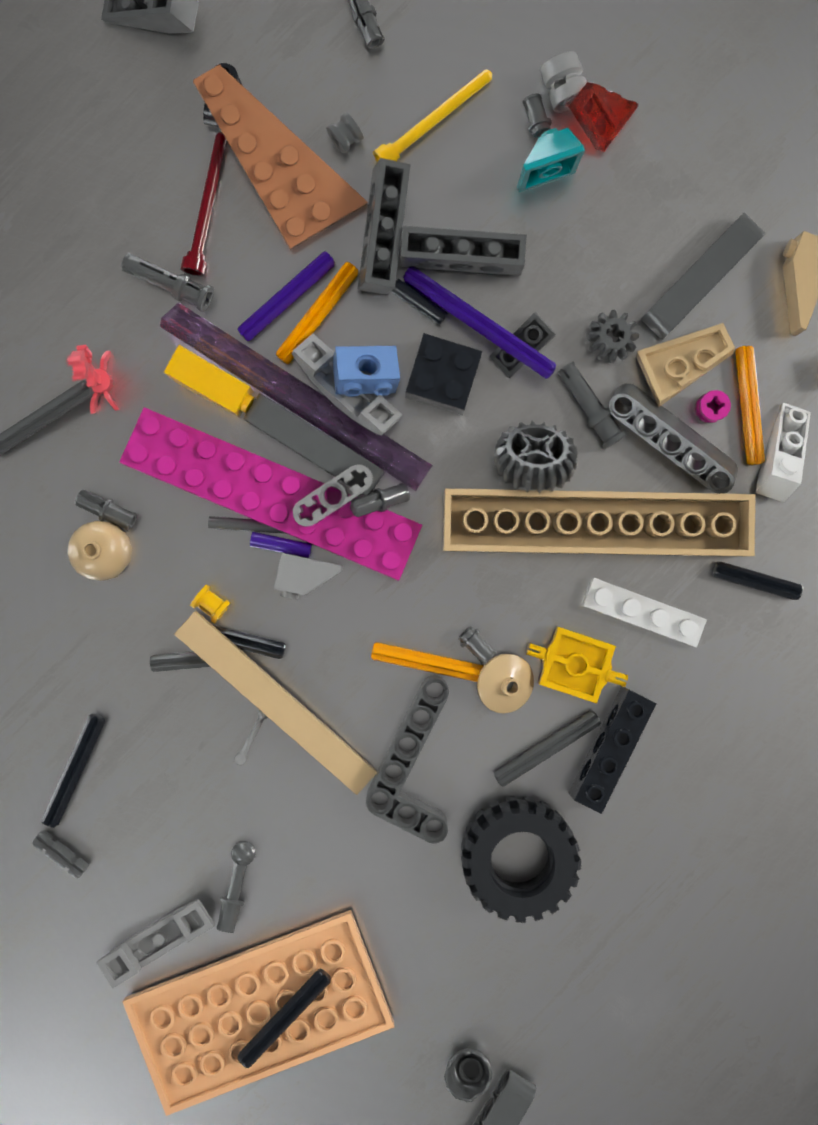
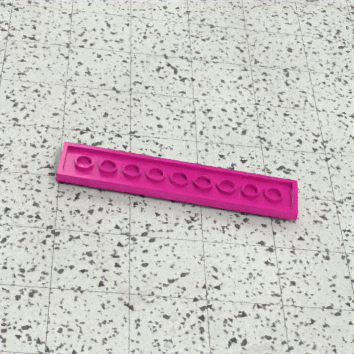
(266, 493)

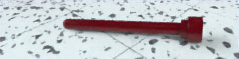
(194, 261)

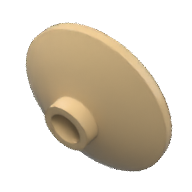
(497, 675)

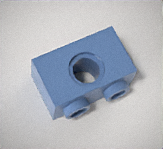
(378, 360)

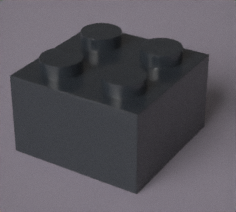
(443, 374)

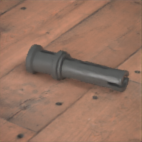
(180, 286)
(599, 417)

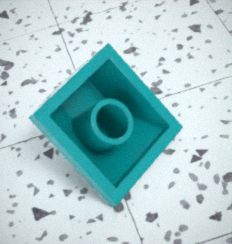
(552, 158)

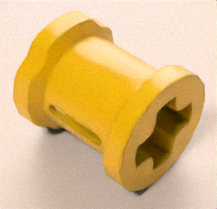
(210, 603)

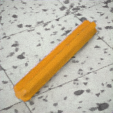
(318, 311)
(750, 405)
(426, 662)

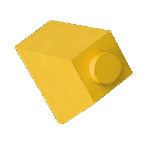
(209, 381)

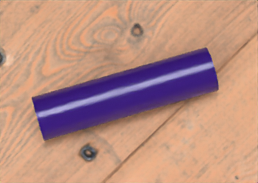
(280, 545)

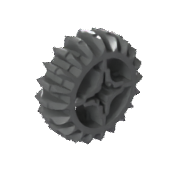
(543, 457)

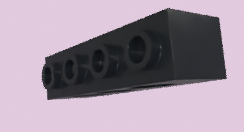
(611, 750)

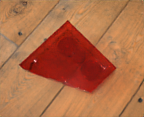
(601, 113)

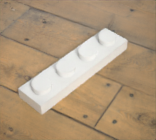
(644, 612)

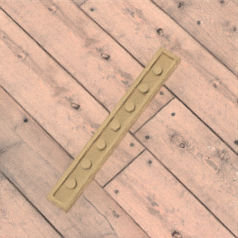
(275, 702)

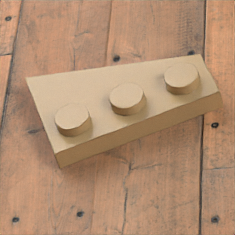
(681, 361)

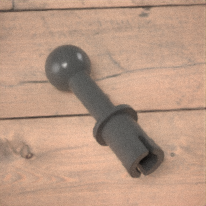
(242, 855)

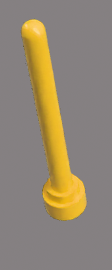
(392, 151)

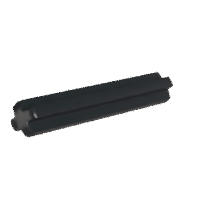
(73, 770)
(284, 1018)

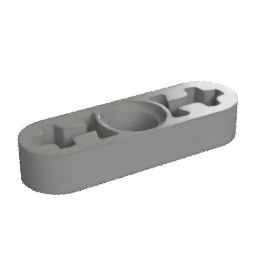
(318, 514)

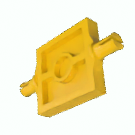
(577, 664)

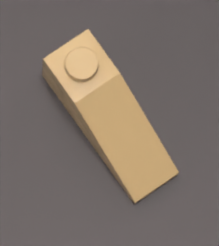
(801, 280)

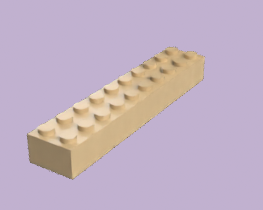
(599, 522)

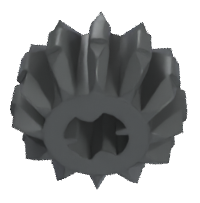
(605, 343)

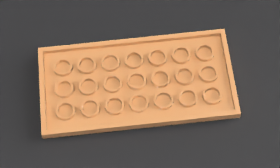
(204, 1018)

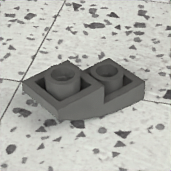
(532, 332)

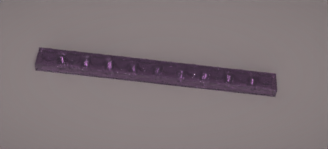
(294, 395)

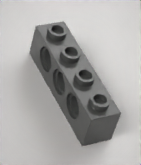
(384, 226)
(463, 250)

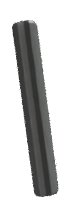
(44, 415)
(547, 748)

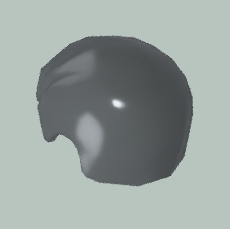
(468, 1074)

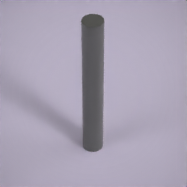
(239, 524)

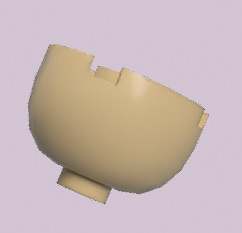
(99, 550)

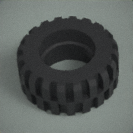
(527, 897)

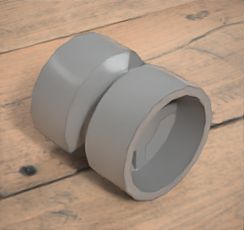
(564, 79)

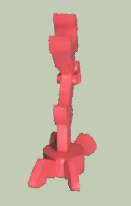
(96, 378)

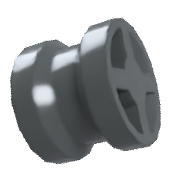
(345, 133)

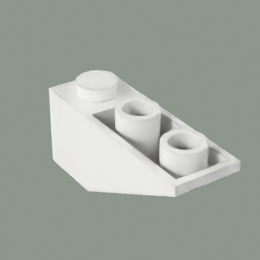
(784, 454)

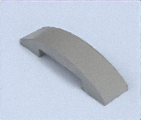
(370, 412)
(155, 941)

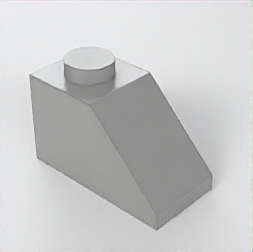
(302, 575)

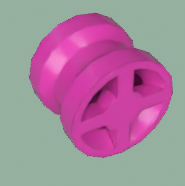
(705, 409)

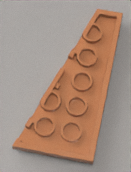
(287, 175)

